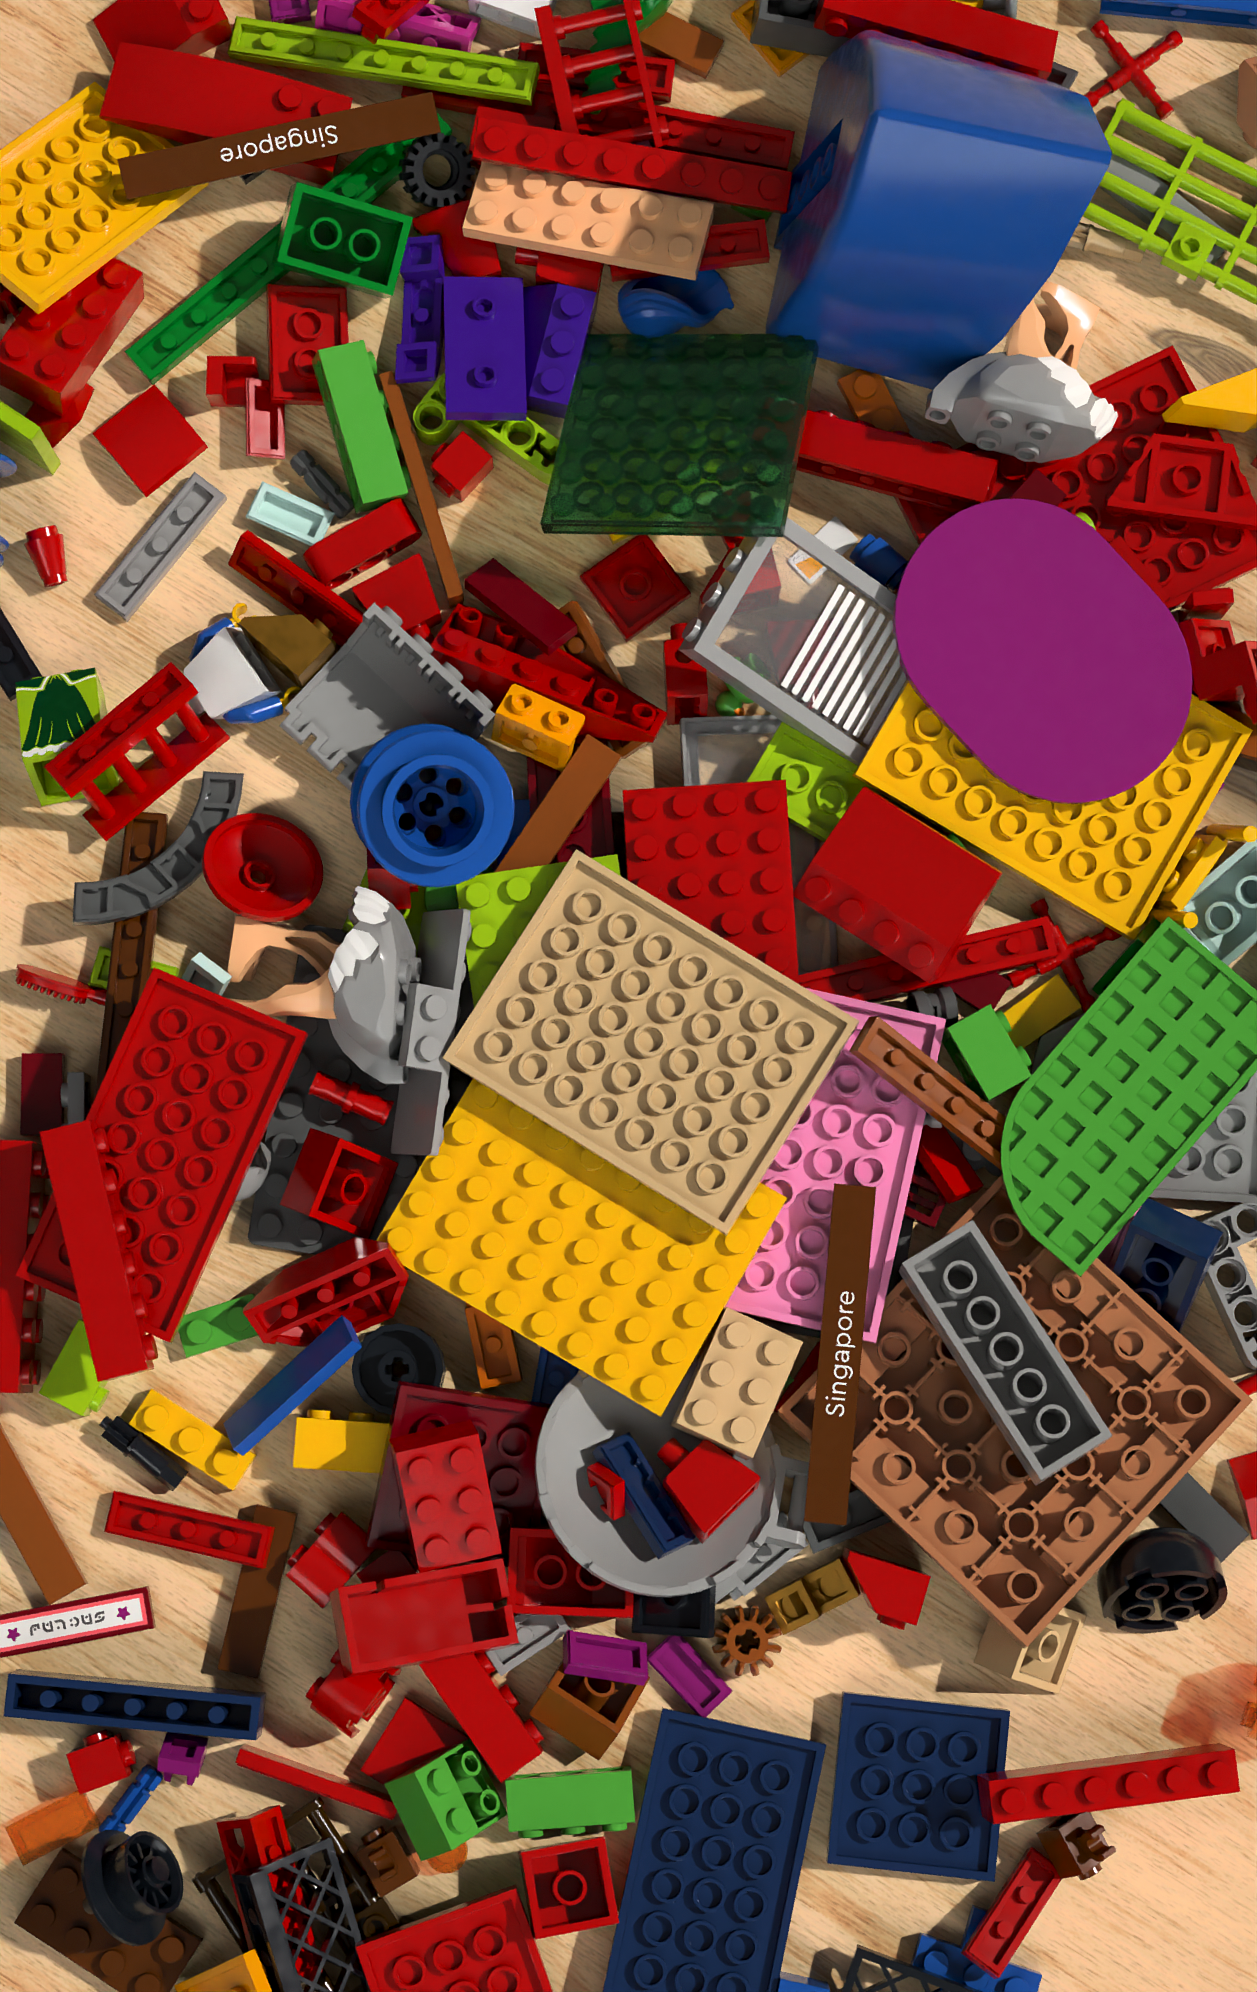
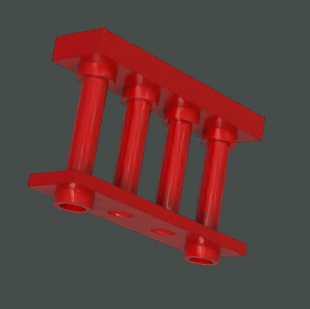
(564, 67)
(122, 730)

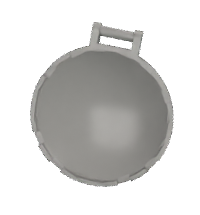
(616, 1551)

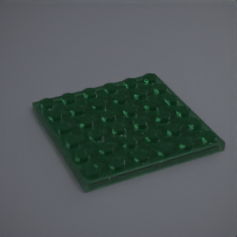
(681, 435)

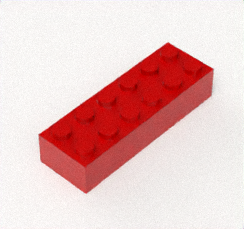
(21, 1208)

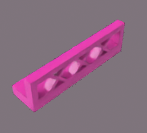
(428, 27)

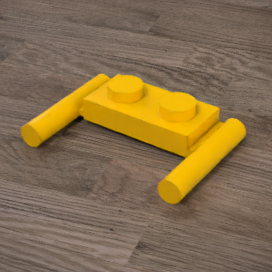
(1193, 868)

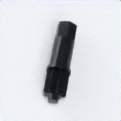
(142, 1451)

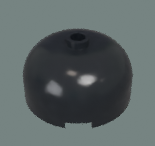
(1162, 1566)

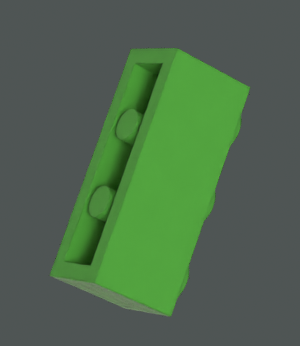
(570, 1800)

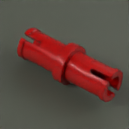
(351, 1097)

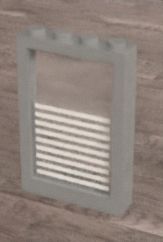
(802, 638)

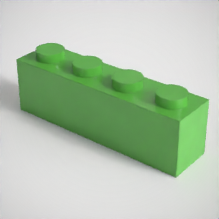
(360, 425)

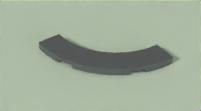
(168, 873)

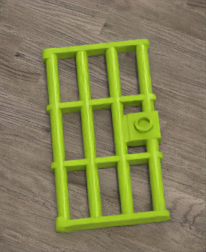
(1194, 236)

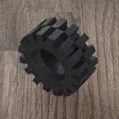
(413, 170)

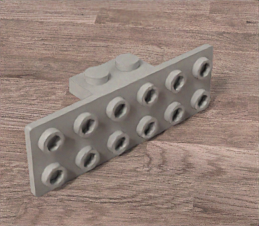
(429, 1031)

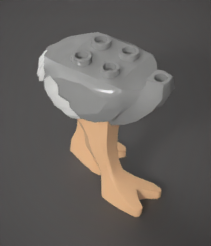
(1025, 397)
(359, 984)

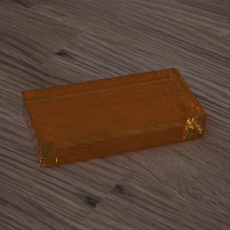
(52, 1826)

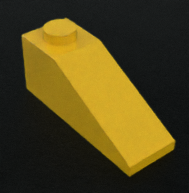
(1222, 406)

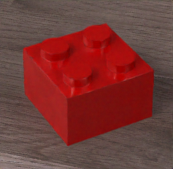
(568, 1887)

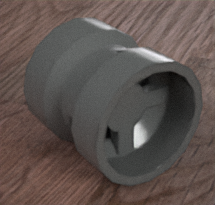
(940, 1004)

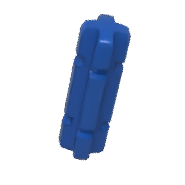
(132, 1799)

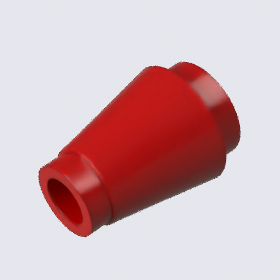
(47, 554)

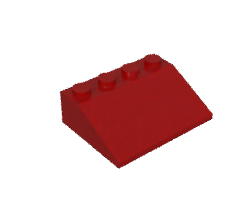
(897, 885)

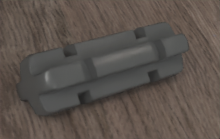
(322, 483)

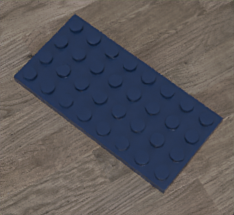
(714, 1858)

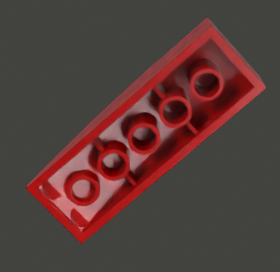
(209, 98)

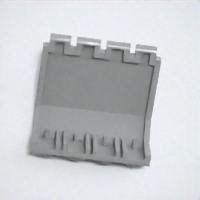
(376, 687)

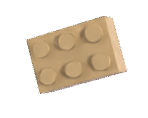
(736, 1383)

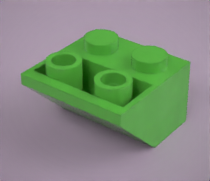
(446, 1800)

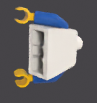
(232, 675)

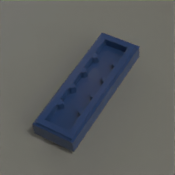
(645, 1496)

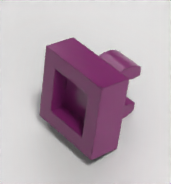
(182, 1756)

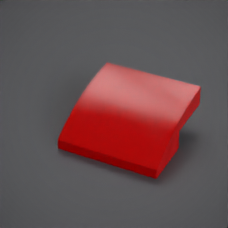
(150, 440)

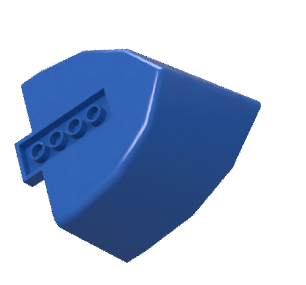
(927, 206)

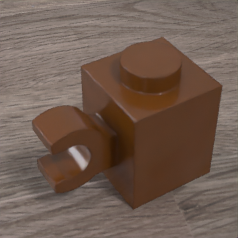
(1075, 1845)
(386, 1859)

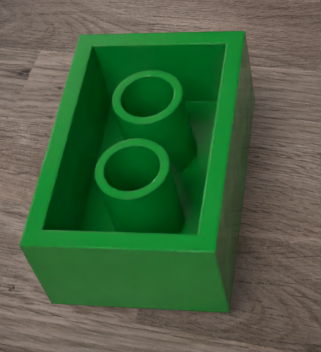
(341, 240)

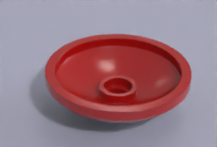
(263, 850)

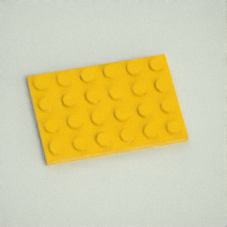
(67, 199)

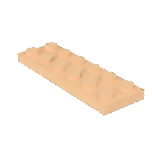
(588, 220)

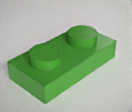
(216, 1327)

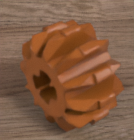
(753, 1652)

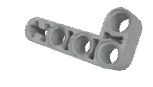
(1242, 1288)

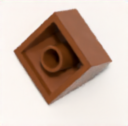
(586, 1709)

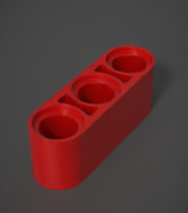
(362, 544)

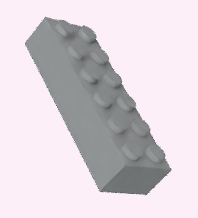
(1004, 1352)

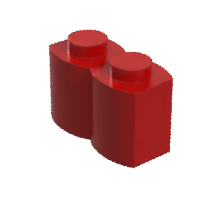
(330, 1559)

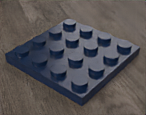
(911, 1786)

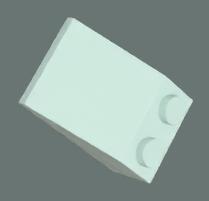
(1228, 906)

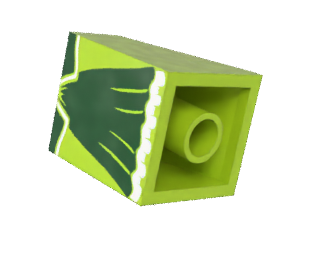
(51, 717)

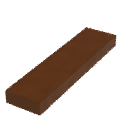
(257, 1598)

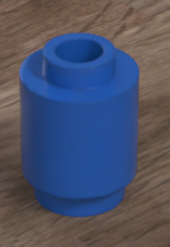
(879, 561)

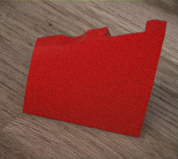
(461, 254)

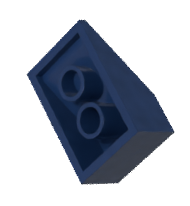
(1166, 1259)

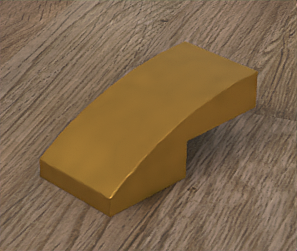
(812, 1595)

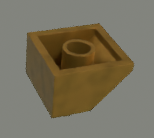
(291, 644)

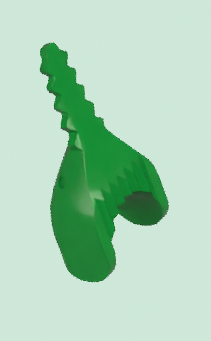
(616, 35)

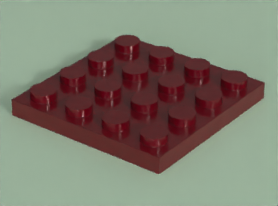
(508, 1443)

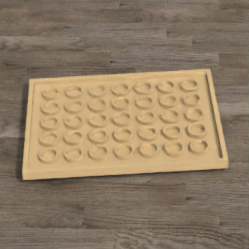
(651, 1041)

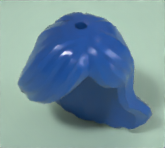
(669, 303)

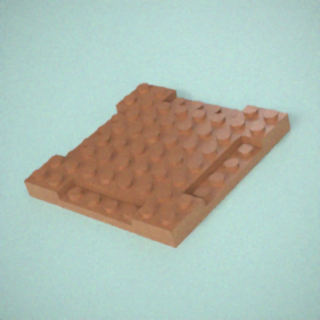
(953, 1480)

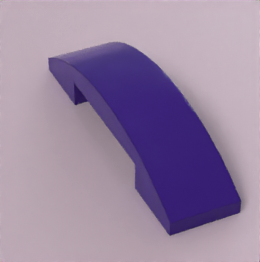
(423, 311)

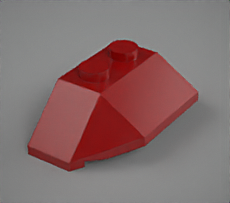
(351, 1280)

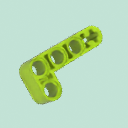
(494, 432)

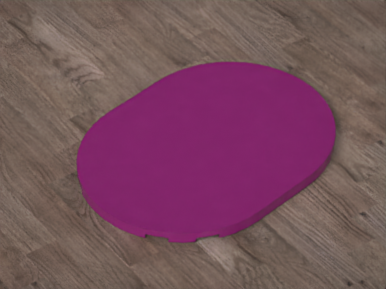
(1042, 651)

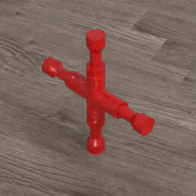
(1133, 68)
(1066, 956)

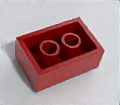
(445, 1496)

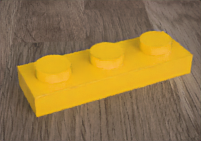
(191, 1439)

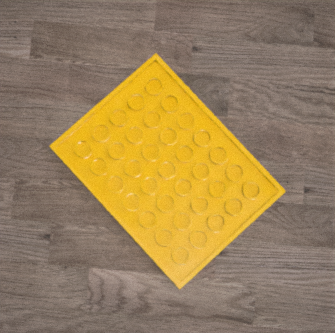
(1093, 855)
(571, 1248)

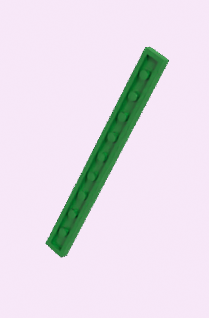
(252, 271)

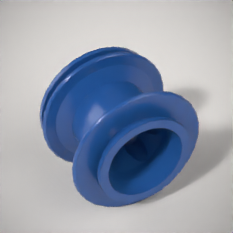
(462, 847)

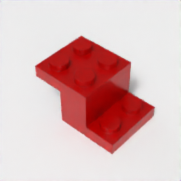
(1220, 665)

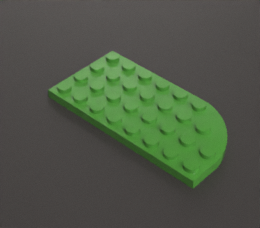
(1127, 1094)

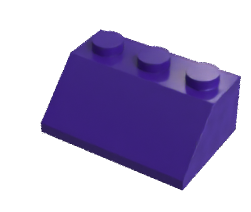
(555, 337)

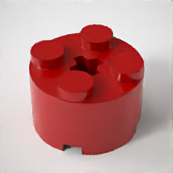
(349, 1699)

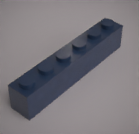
(135, 1704)

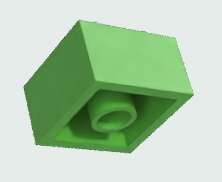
(986, 1053)

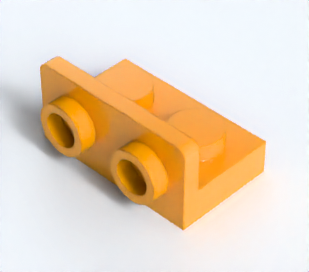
(537, 727)

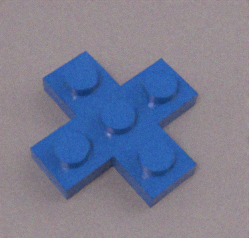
(948, 1961)

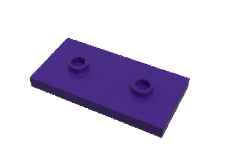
(484, 348)

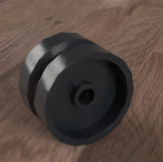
(384, 1348)

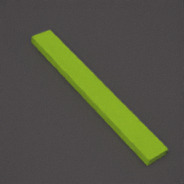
(384, 61)

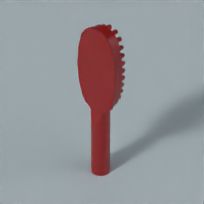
(59, 984)

